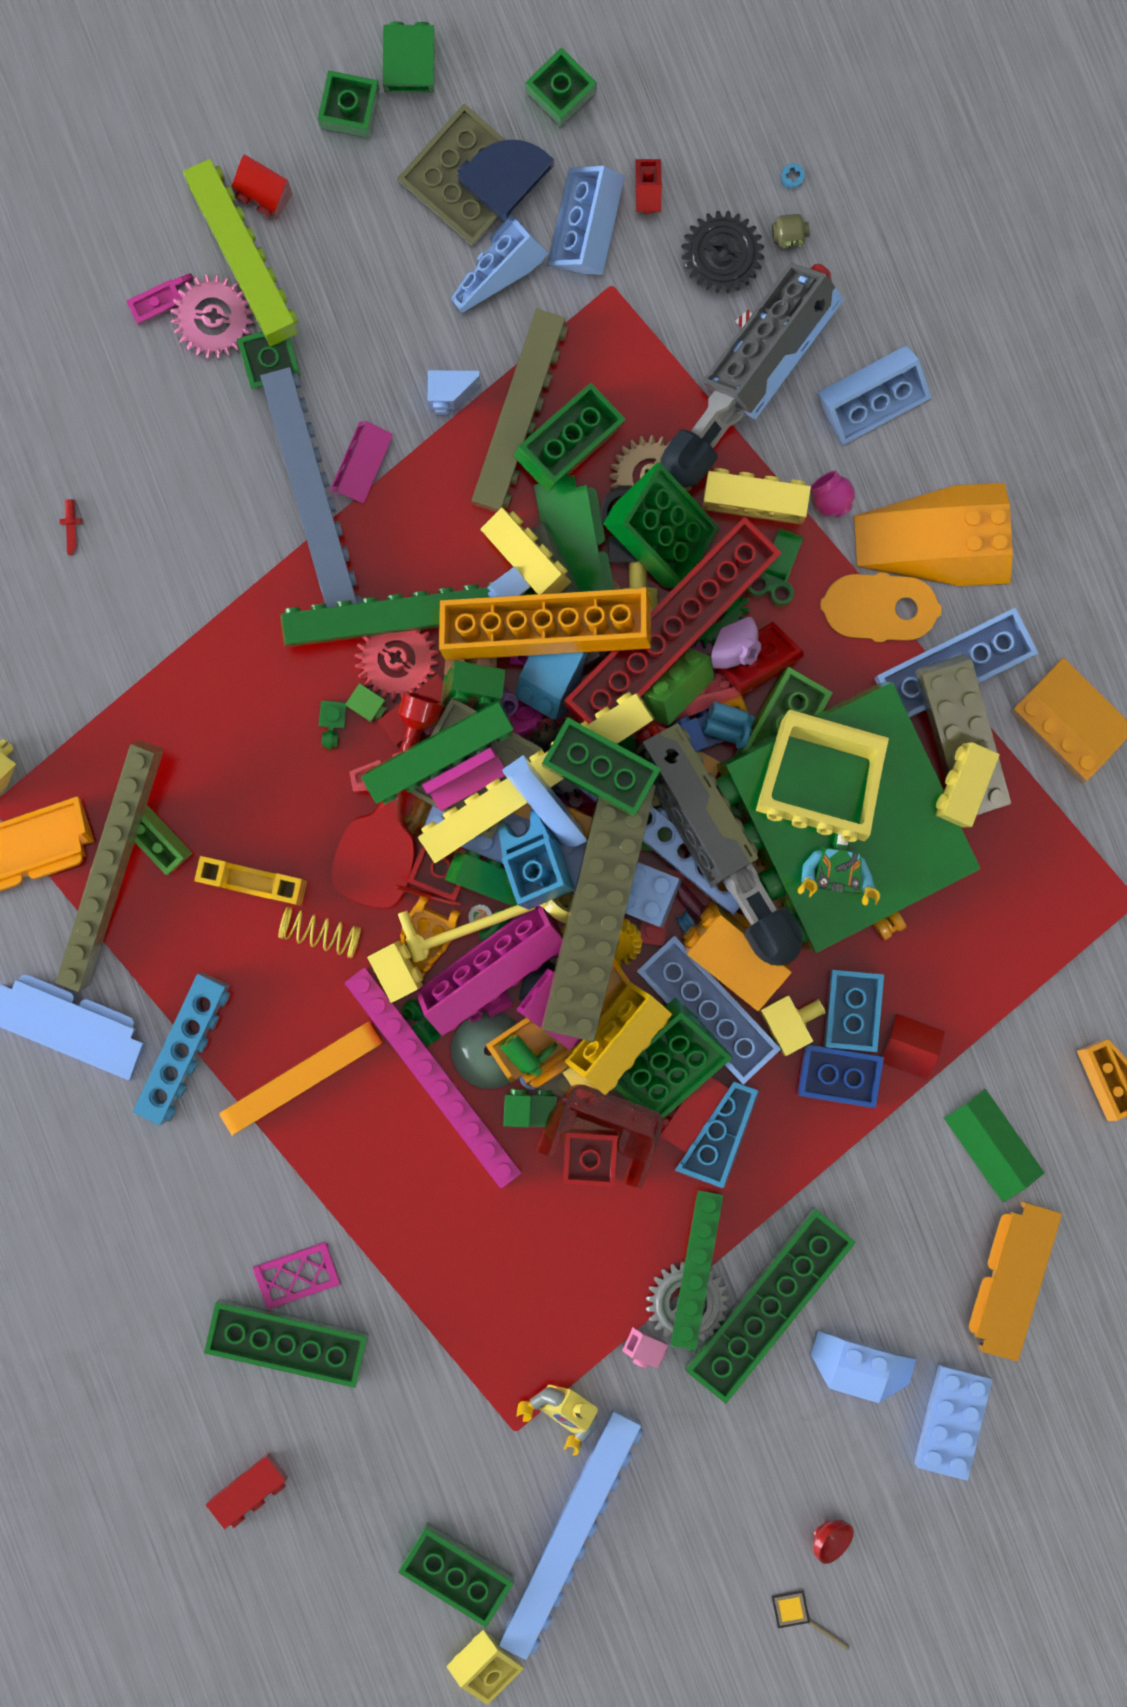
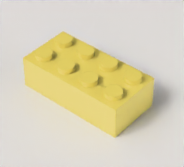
(756, 496)

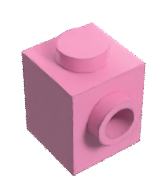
(645, 1349)

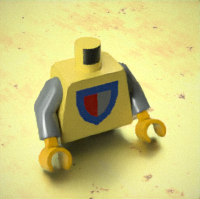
(566, 1409)

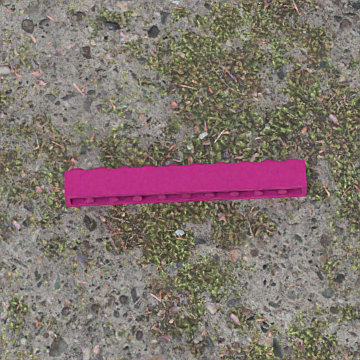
(433, 1077)

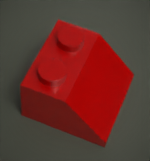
(261, 187)

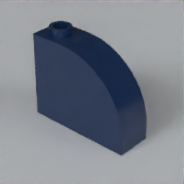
(505, 174)

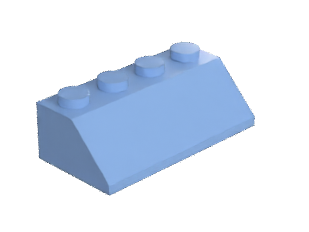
(586, 219)
(875, 394)

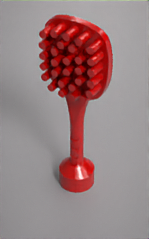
(378, 846)

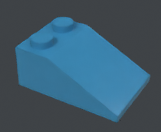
(549, 681)

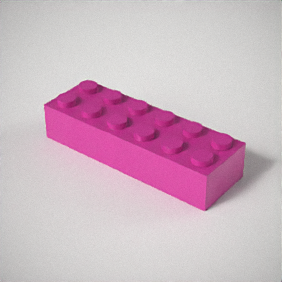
(489, 969)

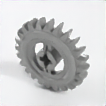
(666, 1316)

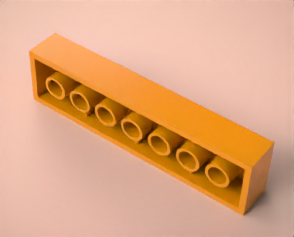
(545, 624)

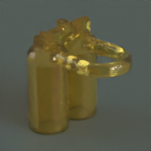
(417, 815)

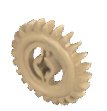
(633, 457)

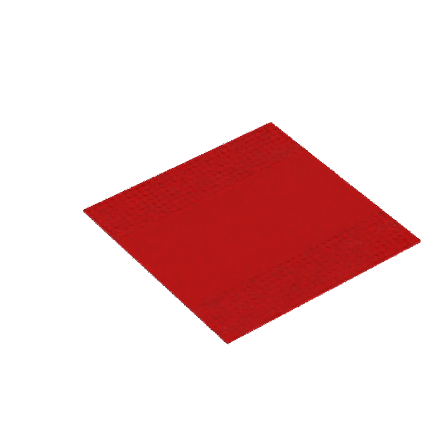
(543, 1272)

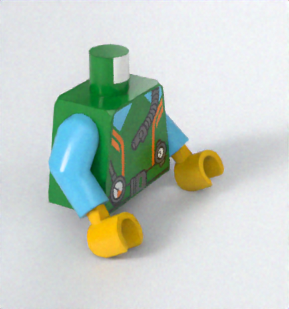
(838, 871)

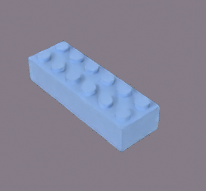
(991, 646)
(677, 975)

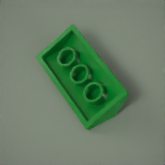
(994, 1145)

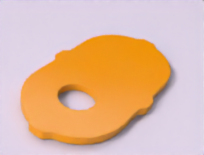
(866, 607)

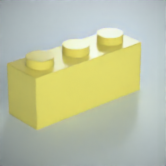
(966, 784)

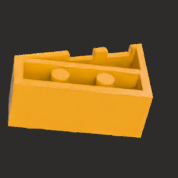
(1108, 1077)

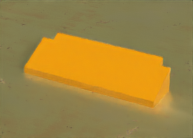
(43, 842)
(538, 1039)
(1018, 1267)

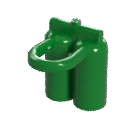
(523, 1056)

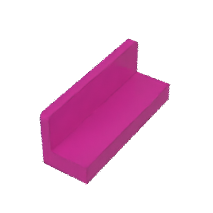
(361, 461)
(465, 779)

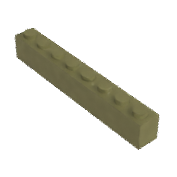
(519, 410)

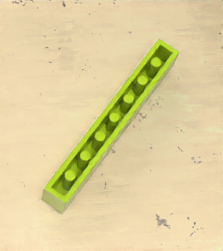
(240, 252)

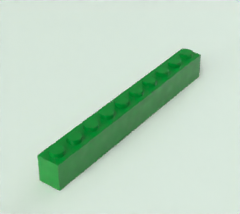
(371, 616)

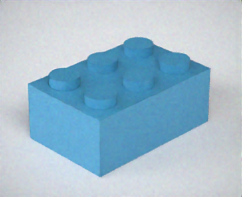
(853, 1010)

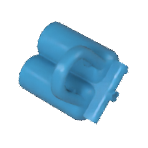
(728, 724)

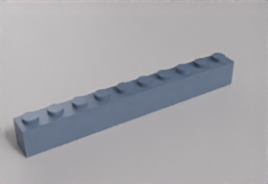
(309, 487)

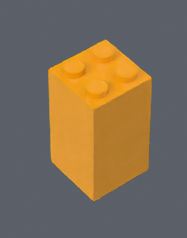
(725, 953)

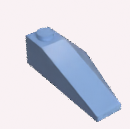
(509, 258)

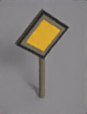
(792, 1610)

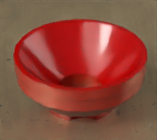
(832, 1540)

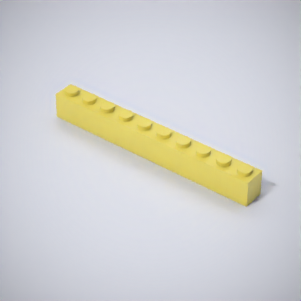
(503, 798)

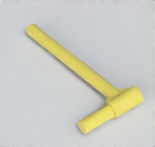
(420, 947)

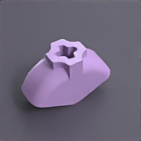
(736, 644)

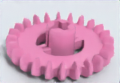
(187, 314)

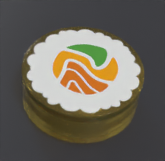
(478, 911)

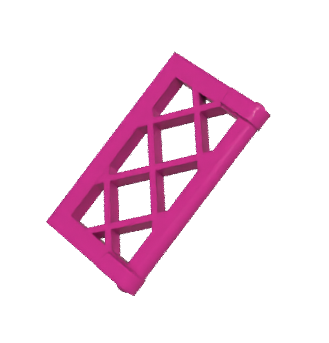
(292, 1296)

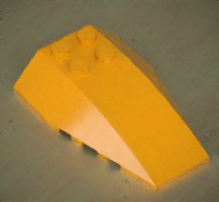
(941, 536)

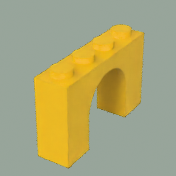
(250, 881)

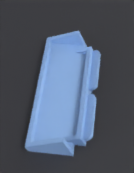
(80, 1031)

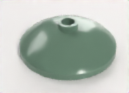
(469, 1054)

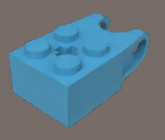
(528, 855)

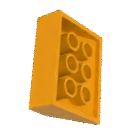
(1072, 720)

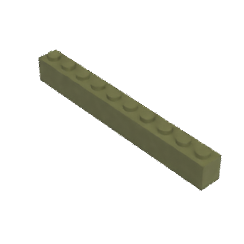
(109, 865)

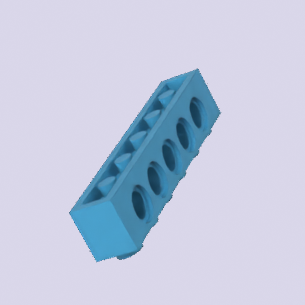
(148, 1104)

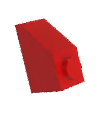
(648, 185)

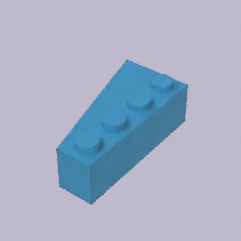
(718, 1143)

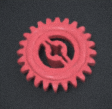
(416, 674)

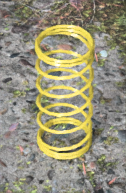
(355, 932)

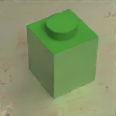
(367, 704)

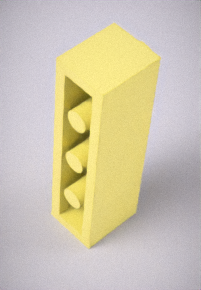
(525, 554)

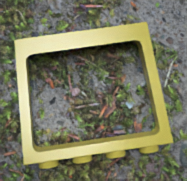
(835, 737)

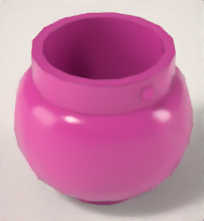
(833, 494)

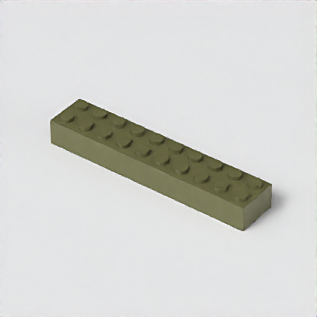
(595, 920)

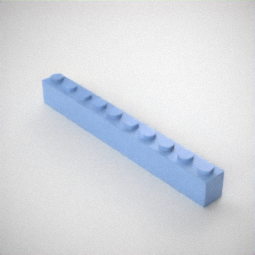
(570, 1534)

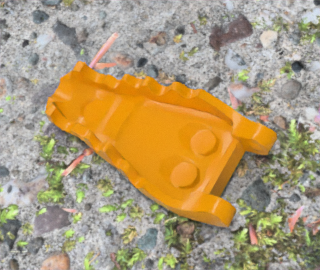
(429, 924)

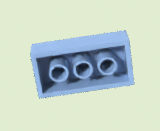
(953, 1421)

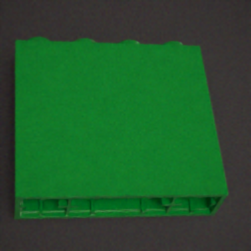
(908, 845)

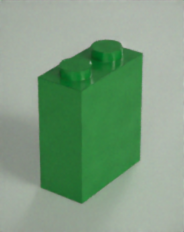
(409, 57)

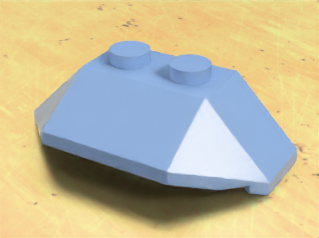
(860, 1368)

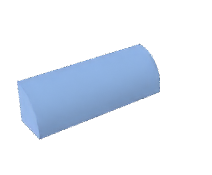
(545, 802)

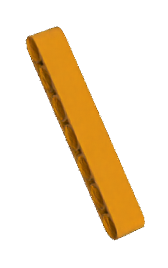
(300, 1078)

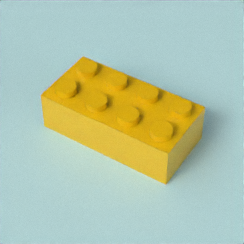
(619, 1038)

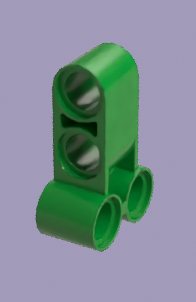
(777, 574)

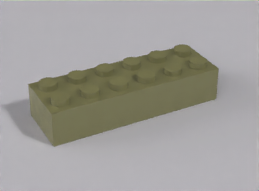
(960, 717)

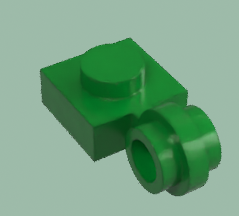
(332, 716)
(423, 1028)

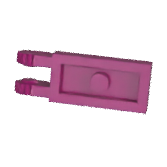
(157, 299)

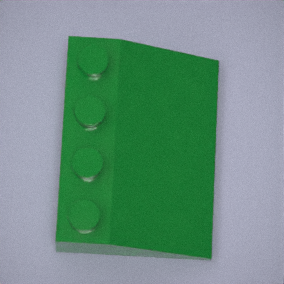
(662, 526)
(674, 1063)

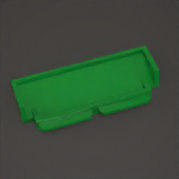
(577, 529)

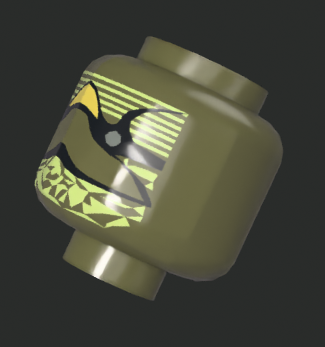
(790, 231)

